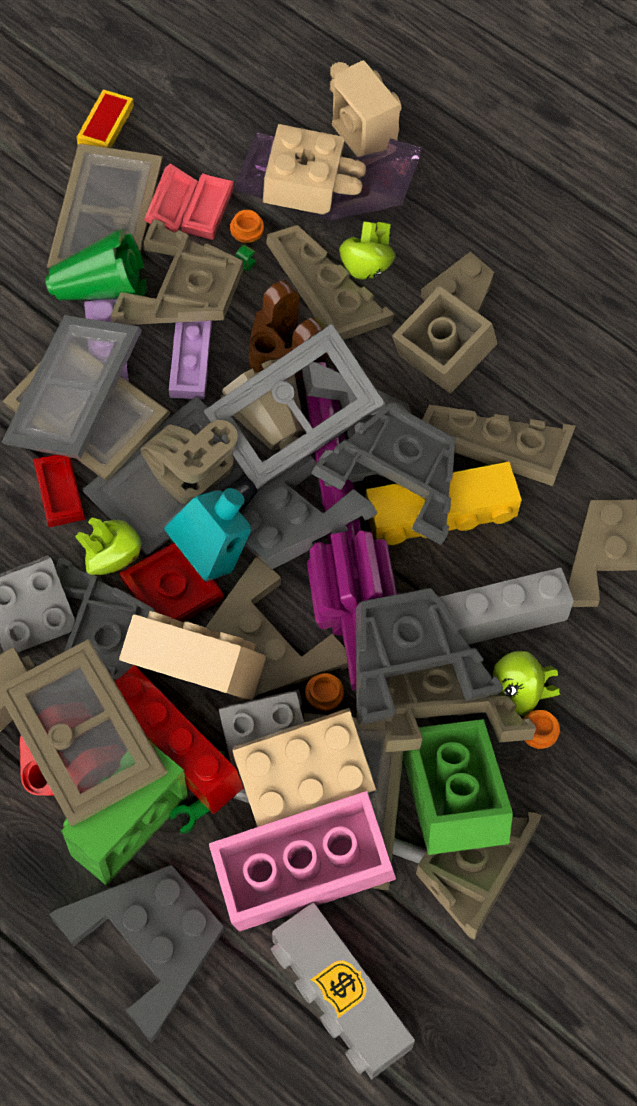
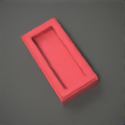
(171, 198)
(207, 206)

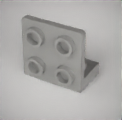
(32, 605)
(259, 718)

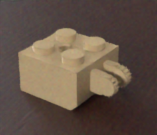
(363, 108)
(308, 170)

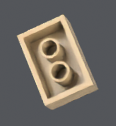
(193, 654)
(303, 767)

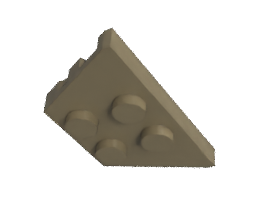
(472, 879)

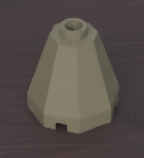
(265, 417)

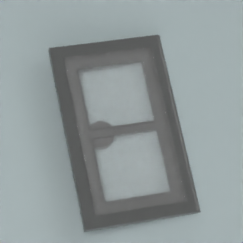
(72, 386)
(138, 496)

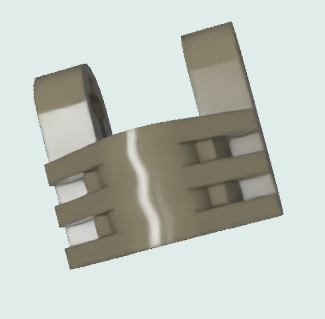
(183, 457)

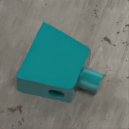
(211, 532)

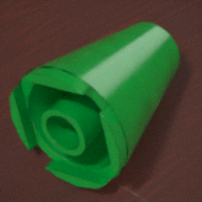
(99, 270)

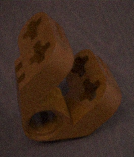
(275, 320)

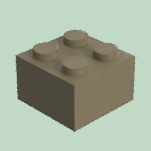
(445, 339)

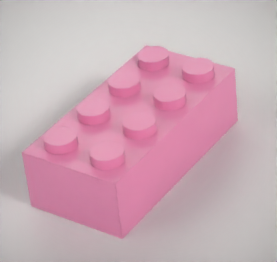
(301, 861)

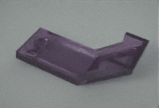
(383, 187)

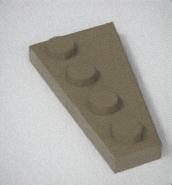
(325, 285)
(530, 448)

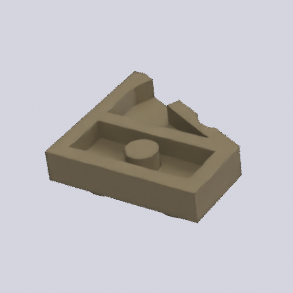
(466, 280)

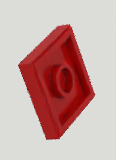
(171, 585)

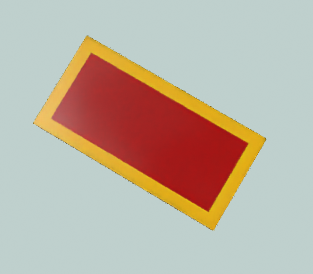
(105, 120)

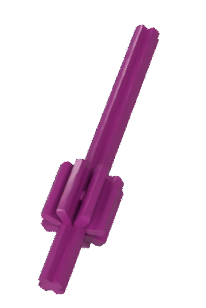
(351, 564)

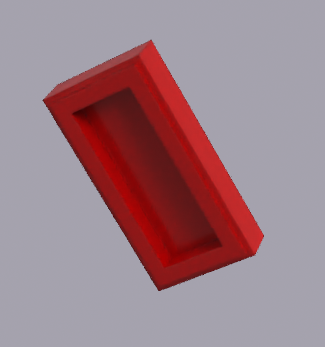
(58, 490)

